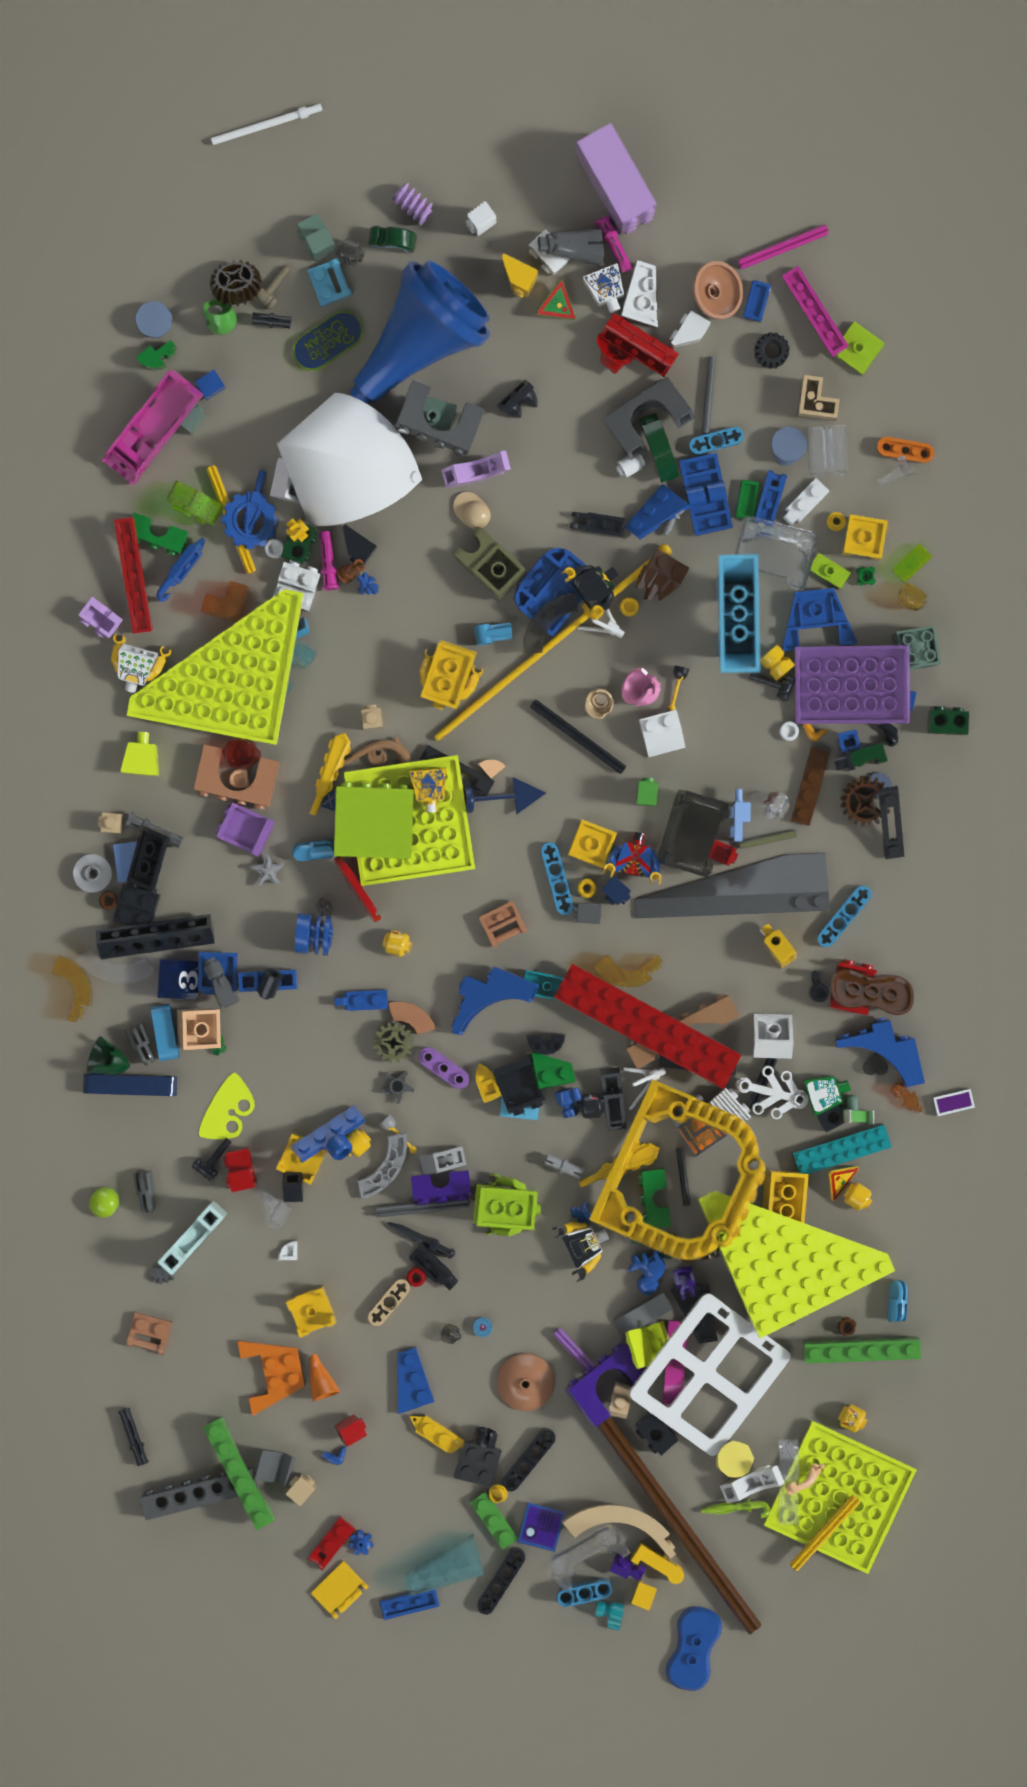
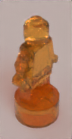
(909, 1100)

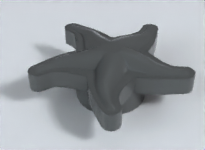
(397, 1086)

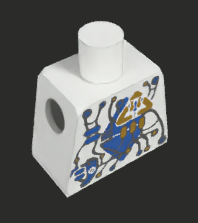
(605, 287)

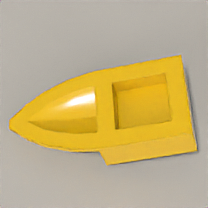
(487, 1084)

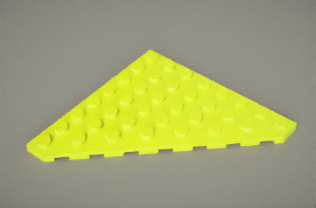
(234, 680)
(790, 1266)

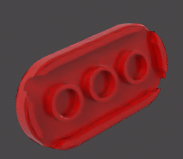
(357, 889)

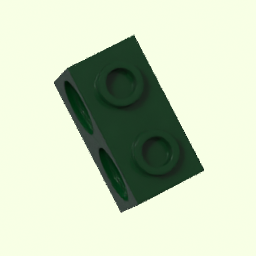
(304, 545)
(948, 726)

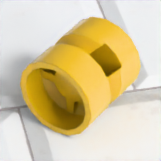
(776, 662)

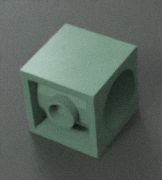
(922, 646)

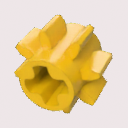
(297, 529)

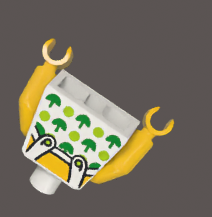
(136, 664)

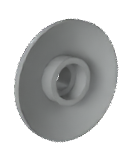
(82, 873)

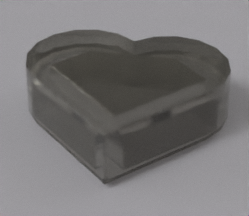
(875, 1064)

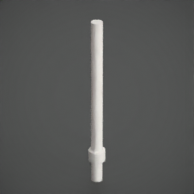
(302, 113)

